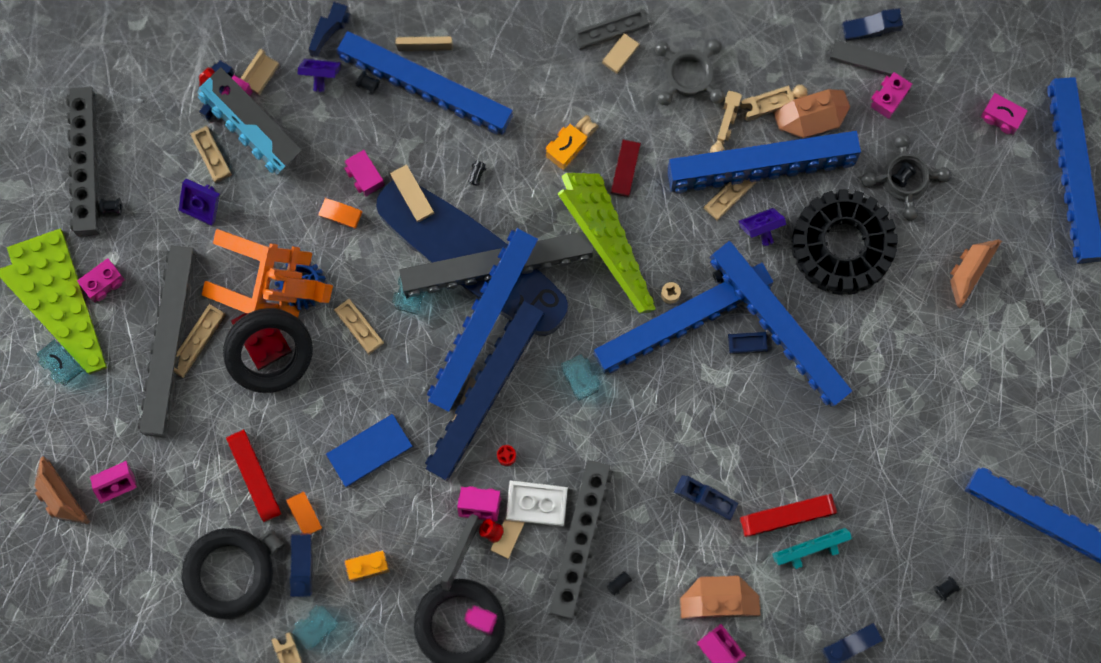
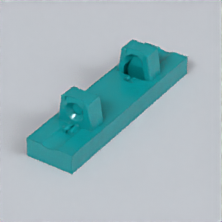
(800, 550)

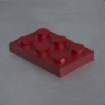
(265, 346)

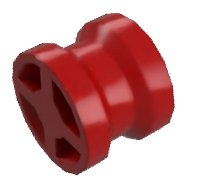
(505, 451)
(491, 531)

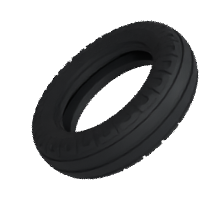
(258, 321)
(255, 594)
(427, 608)

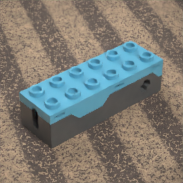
(246, 119)

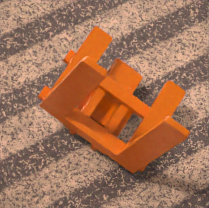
(293, 286)

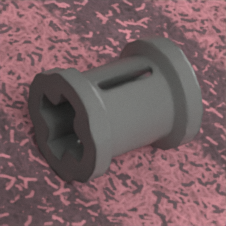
(272, 541)

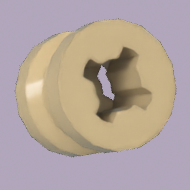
(586, 126)
(668, 296)

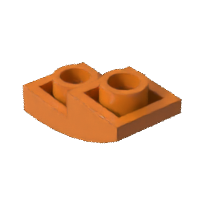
(340, 213)
(303, 513)

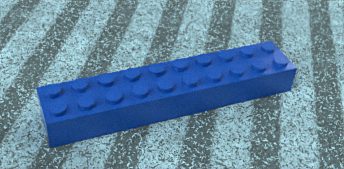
(763, 161)

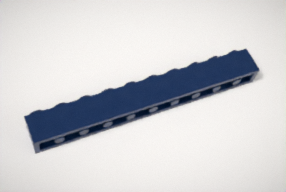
(485, 391)

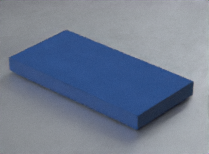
(369, 450)

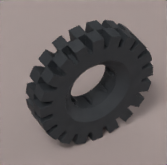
(839, 273)

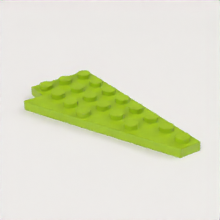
(595, 214)
(48, 286)

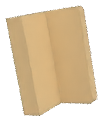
(260, 71)

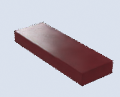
(625, 168)

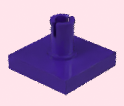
(320, 70)
(199, 201)
(762, 224)

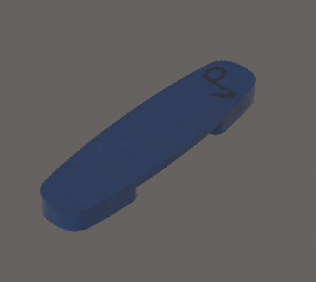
(455, 234)

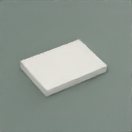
(536, 503)

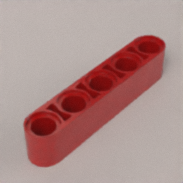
(253, 475)
(788, 515)

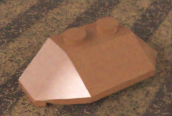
(813, 113)
(971, 268)
(56, 494)
(719, 598)

